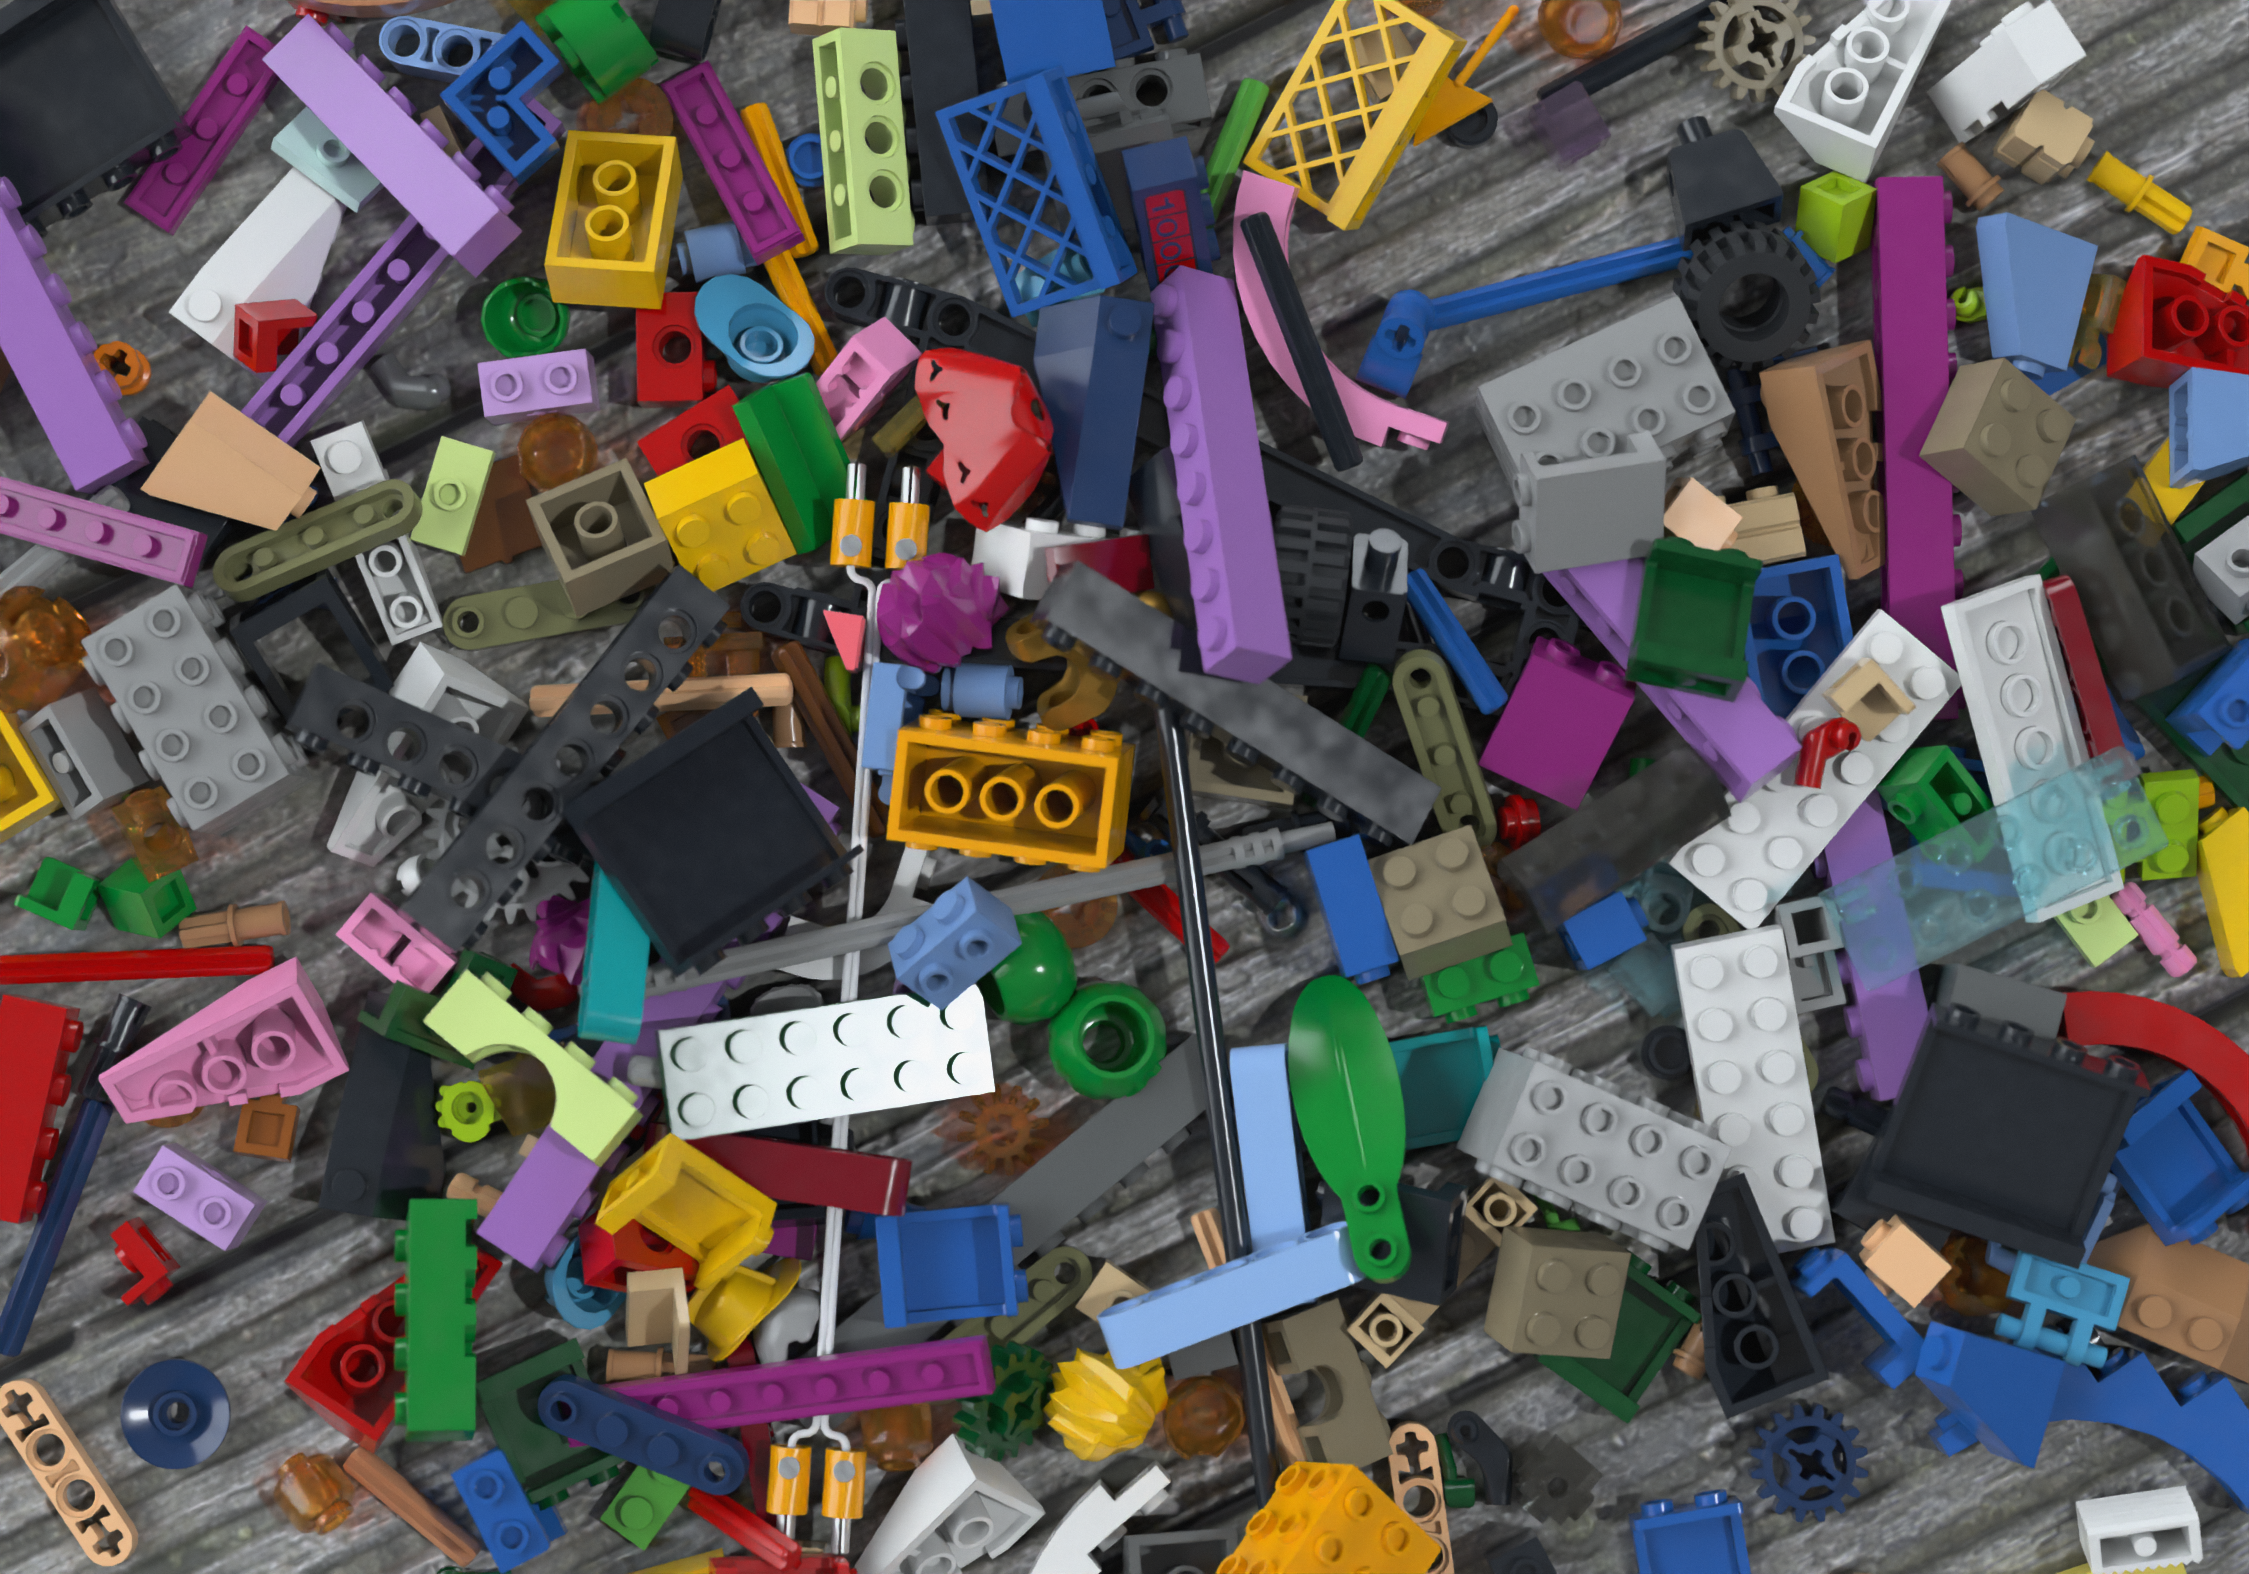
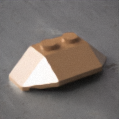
(2182, 1297)

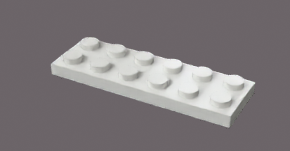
(2019, 700)
(1784, 826)
(1755, 1076)

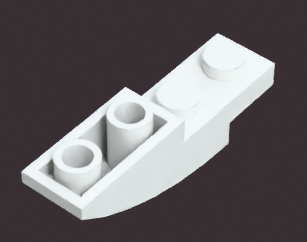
(394, 568)
(1099, 1521)

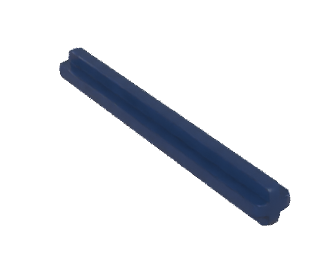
(52, 1225)

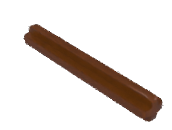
(828, 728)

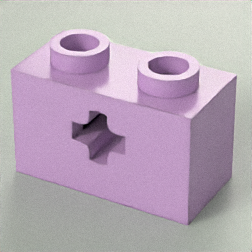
(538, 385)
(200, 1196)

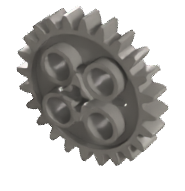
(552, 878)

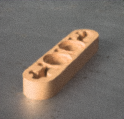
(73, 1466)
(1435, 1521)

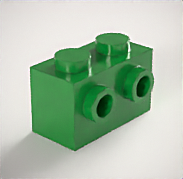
(1931, 791)
(1497, 975)

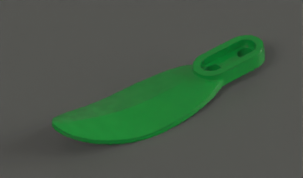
(1352, 1115)

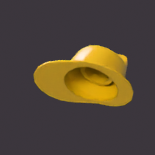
(735, 1306)

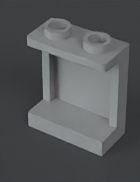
(1590, 507)

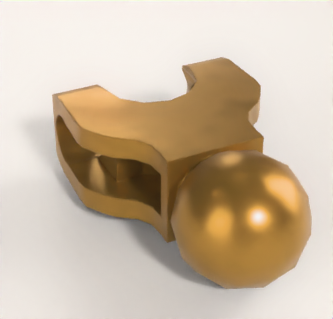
(1080, 691)

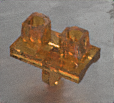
(740, 649)

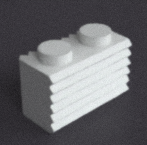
(2139, 1530)

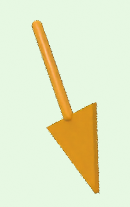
(1454, 99)

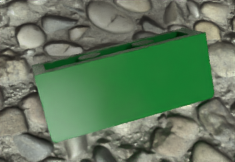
(797, 456)

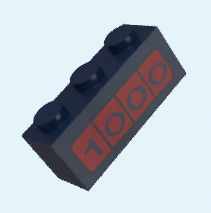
(1169, 208)

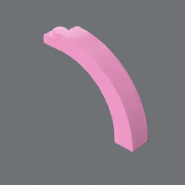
(1367, 413)

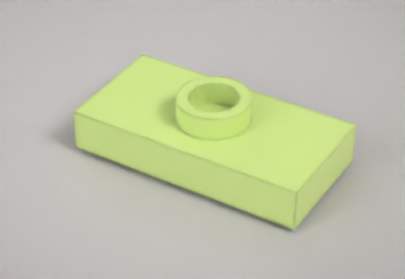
(453, 495)
(2097, 929)

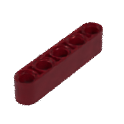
(806, 1170)

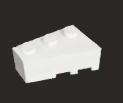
(1019, 557)

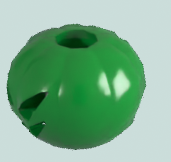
(1034, 977)
(1138, 1028)

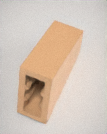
(233, 469)

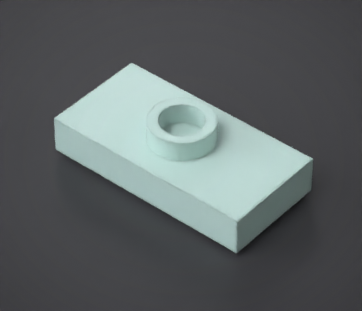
(326, 160)

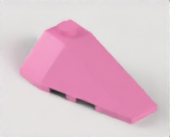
(245, 1045)

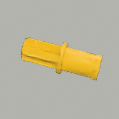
(2140, 193)

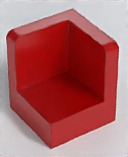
(268, 330)

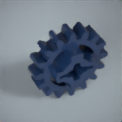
(1821, 1439)

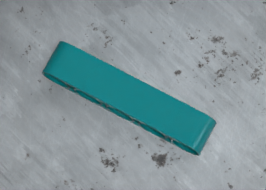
(612, 968)

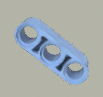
(435, 45)

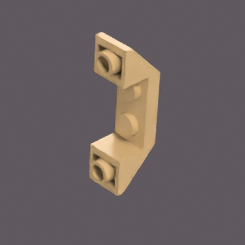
(1393, 1322)

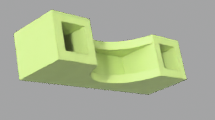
(482, 1023)

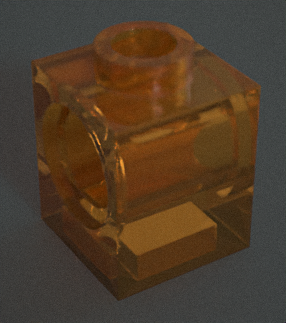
(162, 852)

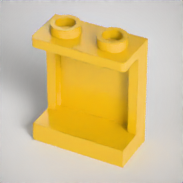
(692, 1207)

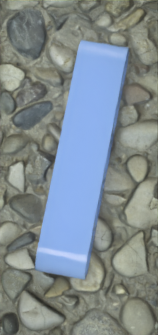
(1269, 1145)
(1230, 1295)

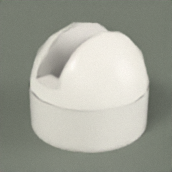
(410, 872)

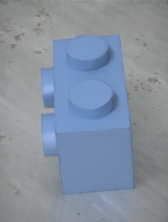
(954, 943)

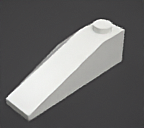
(1855, 85)
(268, 258)
(375, 810)
(950, 1515)

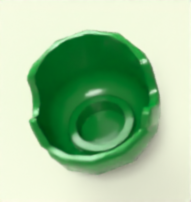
(523, 319)

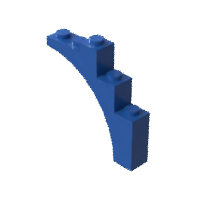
(2202, 1421)

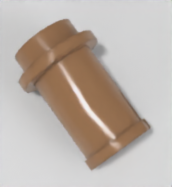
(1970, 177)
(788, 726)
(1691, 1354)

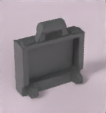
(1109, 141)

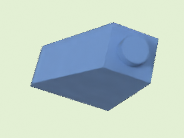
(2032, 291)
(2207, 425)

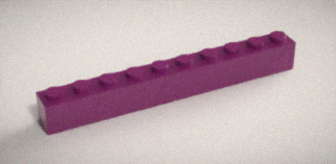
(1914, 378)

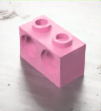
(865, 375)
(396, 946)

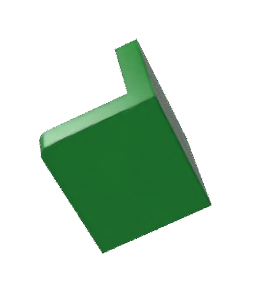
(62, 894)
(144, 906)

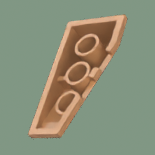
(1824, 425)

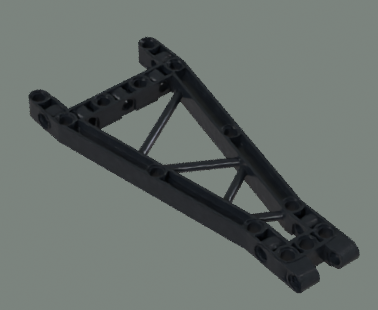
(1491, 576)

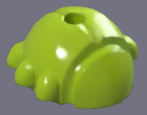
(455, 1113)

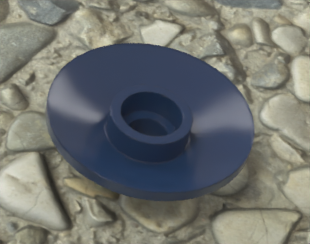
(149, 1421)

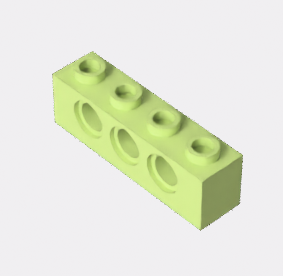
(849, 166)

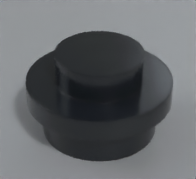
(1666, 1052)

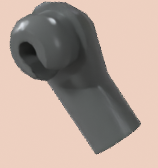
(410, 390)

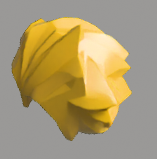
(1105, 1407)

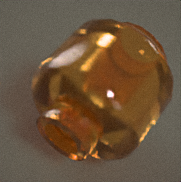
(898, 1435)
(314, 1493)

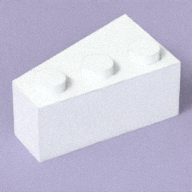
(2017, 60)

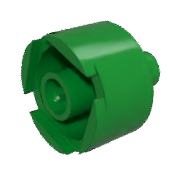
(598, 44)

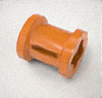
(140, 367)

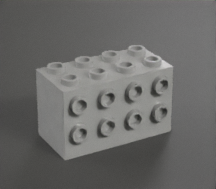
(1609, 385)
(196, 711)
(1594, 1148)

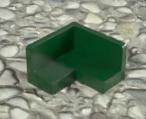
(410, 1005)

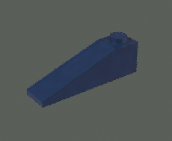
(1092, 382)

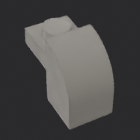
(1810, 953)

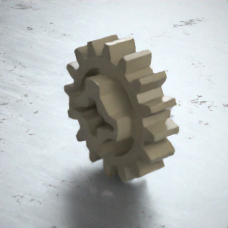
(1765, 62)

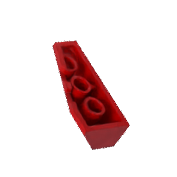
(2176, 323)
(351, 1366)

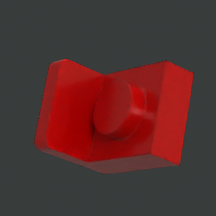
(143, 1252)

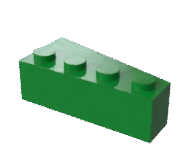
(438, 1321)

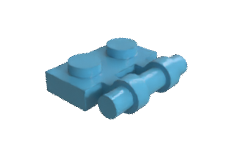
(2084, 1295)

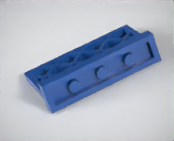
(1078, 177)

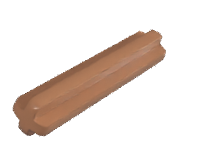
(413, 1506)

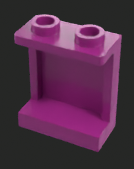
(1558, 722)

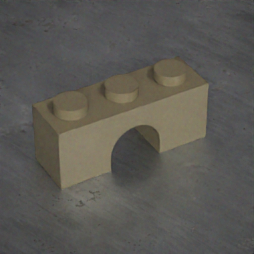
(1350, 1424)

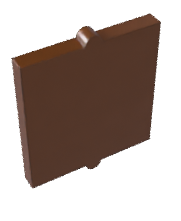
(503, 520)

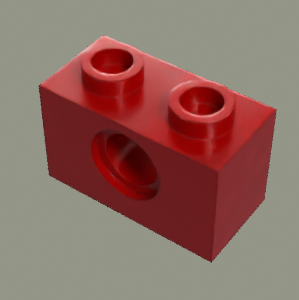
(667, 383)
(672, 443)
(630, 1249)

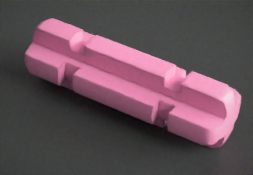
(2154, 930)

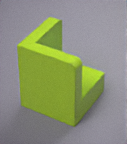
(1836, 215)

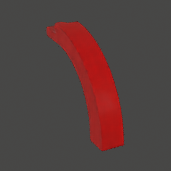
(2168, 1034)

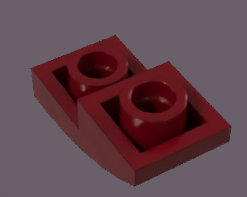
(1120, 560)

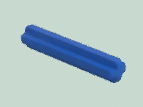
(1454, 643)

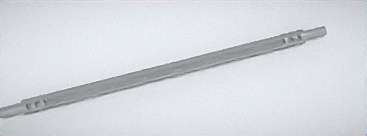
(1022, 899)

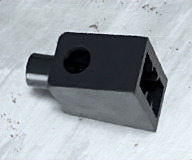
(1718, 182)
(1375, 574)

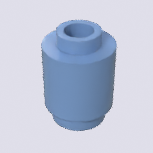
(714, 252)
(981, 690)

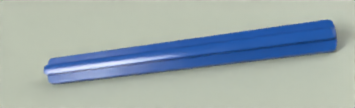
(1557, 283)

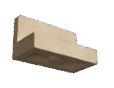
(659, 1312)

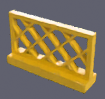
(1390, 132)

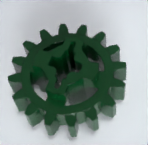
(1004, 1419)

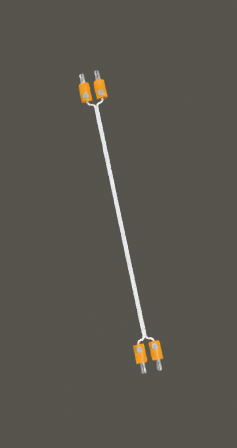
(849, 549)

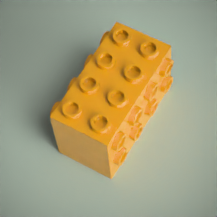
(1011, 791)
(1330, 1523)

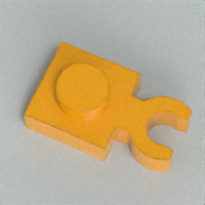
(2219, 259)

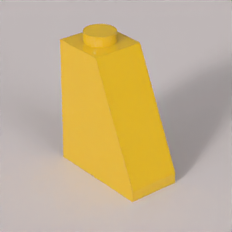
(2225, 884)

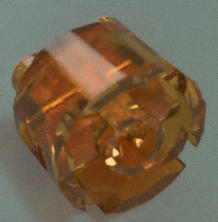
(38, 649)

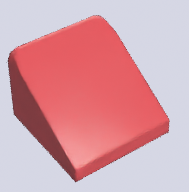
(849, 637)

